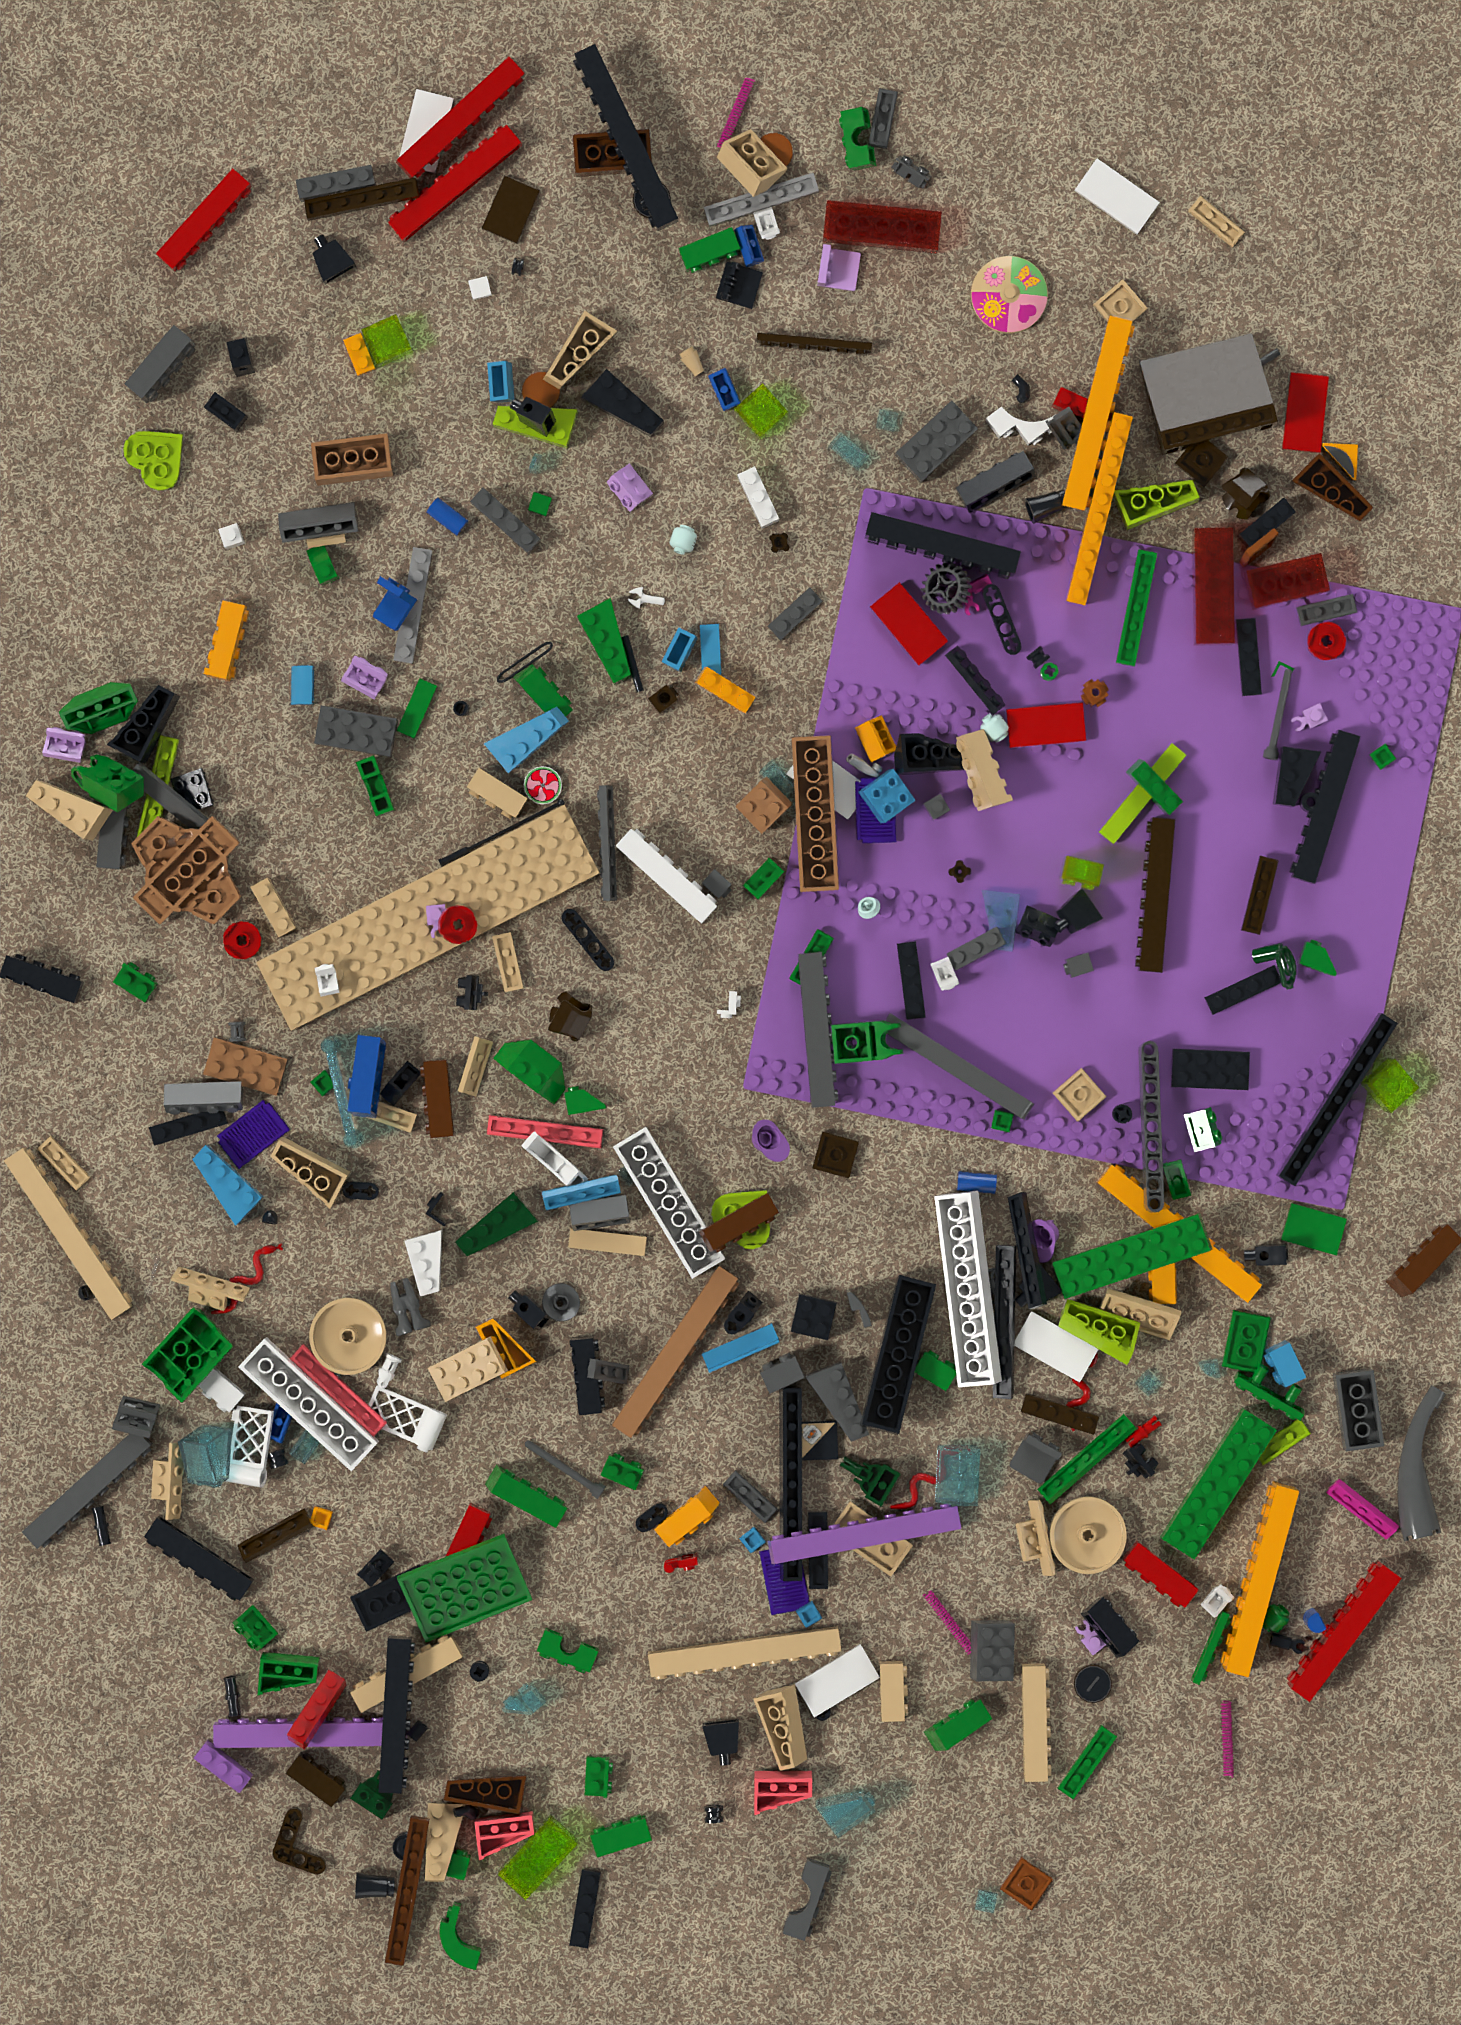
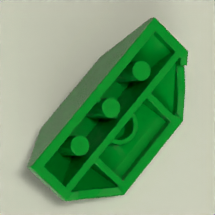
(99, 708)
(533, 1067)

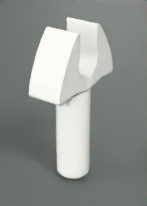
(645, 598)

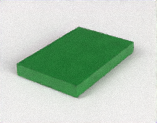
(1313, 1229)
(1245, 1341)

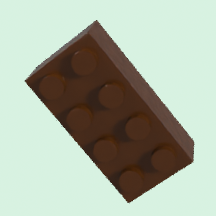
(596, 154)

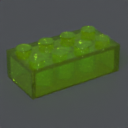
(538, 1857)

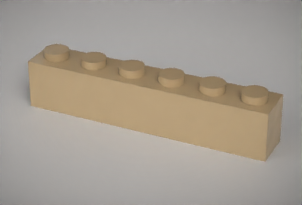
(425, 1663)
(1035, 1722)

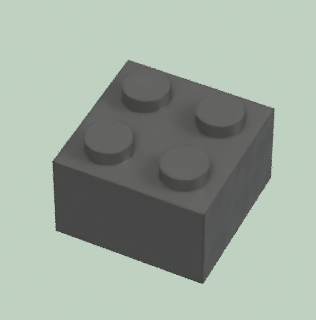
(781, 1373)

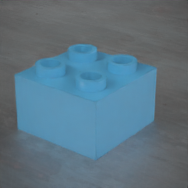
(886, 796)
(1284, 1363)

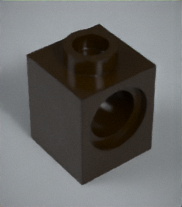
(660, 707)

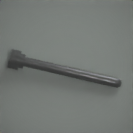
(1271, 751)
(595, 1488)

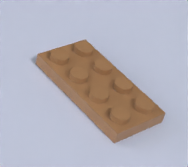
(250, 1066)

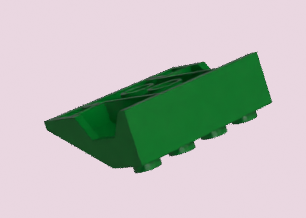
(188, 1354)

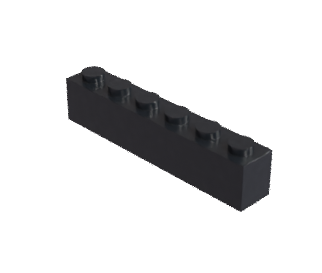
(199, 1558)

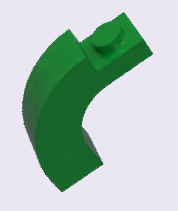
(456, 1949)

